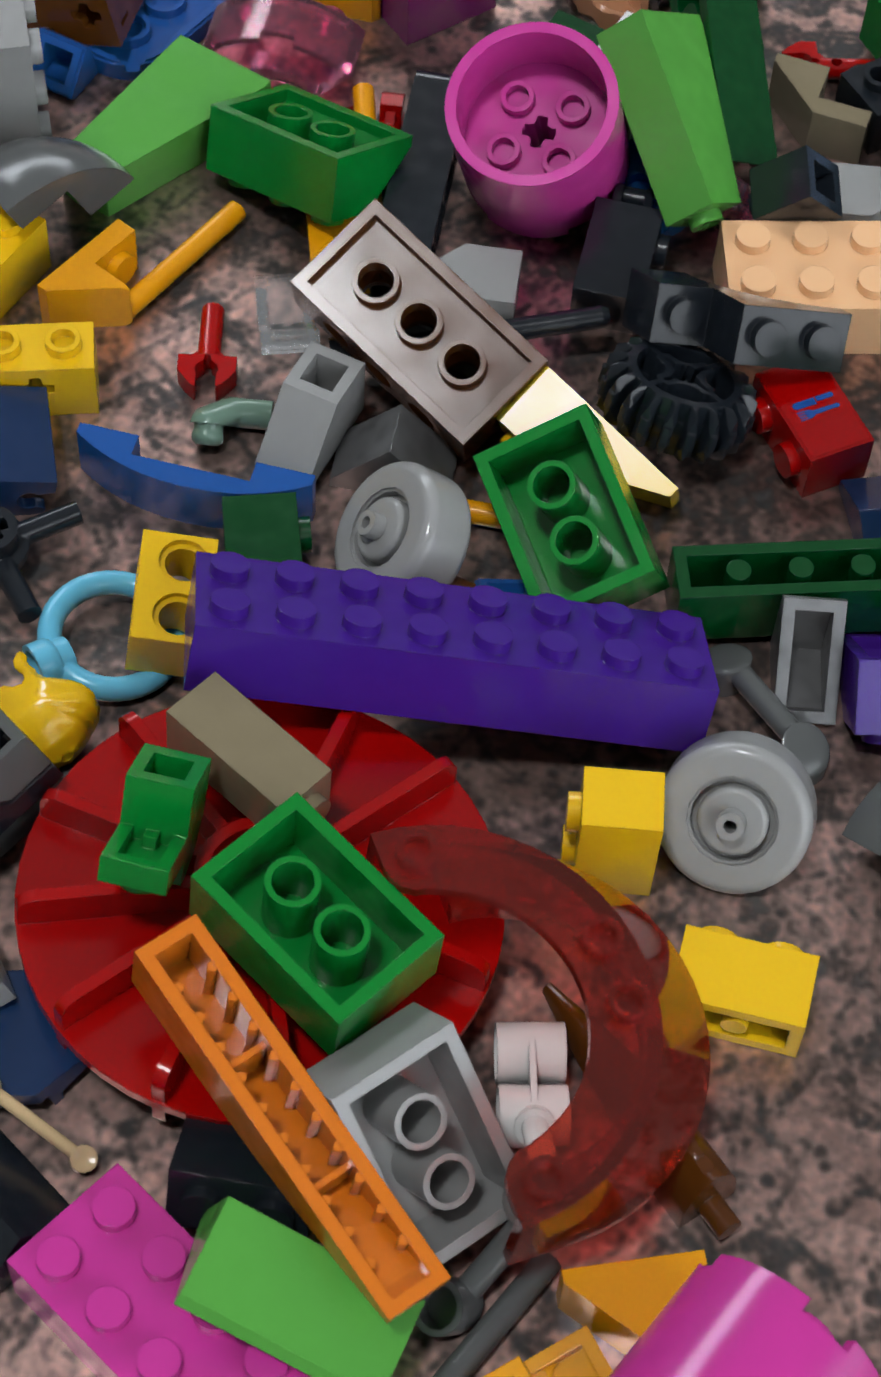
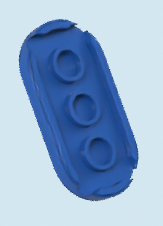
(151, 33)

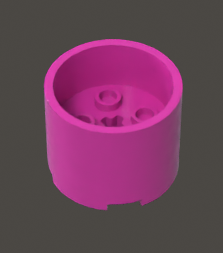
(528, 88)
(740, 1324)

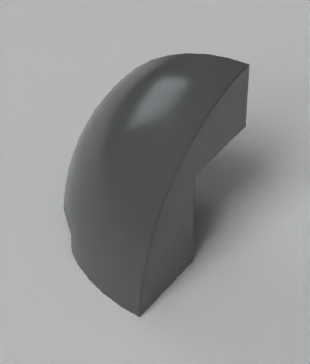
(43, 168)

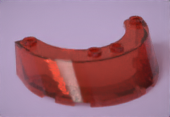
(642, 1012)

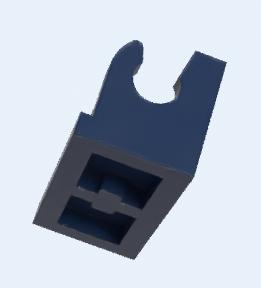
(25, 449)

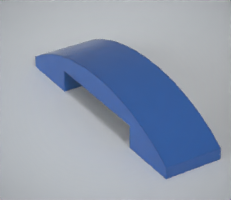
(176, 490)

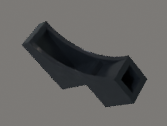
(733, 323)

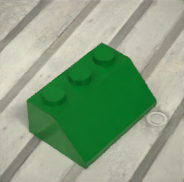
(304, 151)

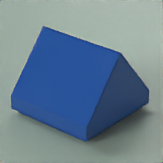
(66, 64)

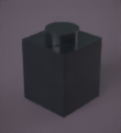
(796, 188)

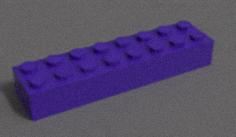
(448, 652)

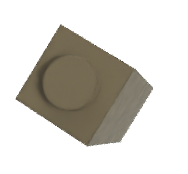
(252, 756)

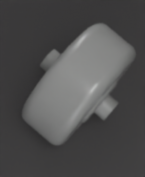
(405, 525)
(738, 812)

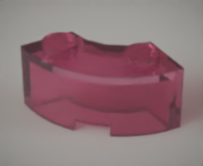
(288, 41)

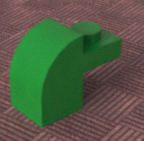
(157, 821)

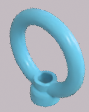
(54, 656)

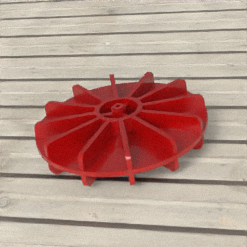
(83, 932)

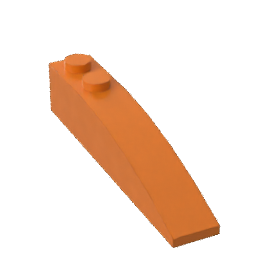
(284, 1117)

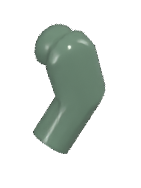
(229, 412)

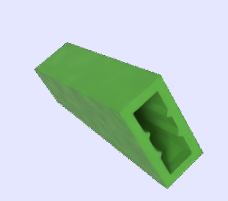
(674, 114)
(163, 117)

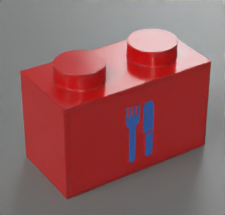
(810, 428)

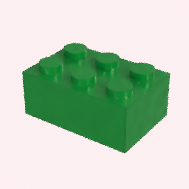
(571, 513)
(315, 924)

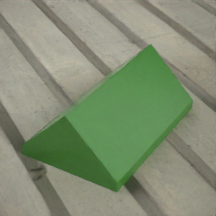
(287, 1297)

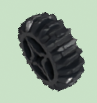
(676, 399)

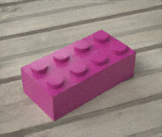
(109, 1287)

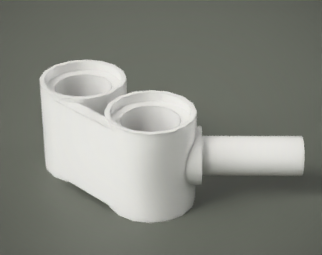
(529, 1078)

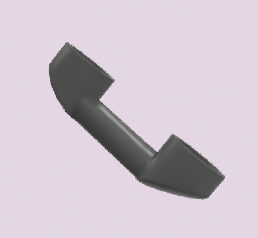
(803, 739)
(461, 1300)

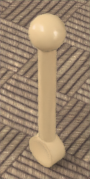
(81, 1158)

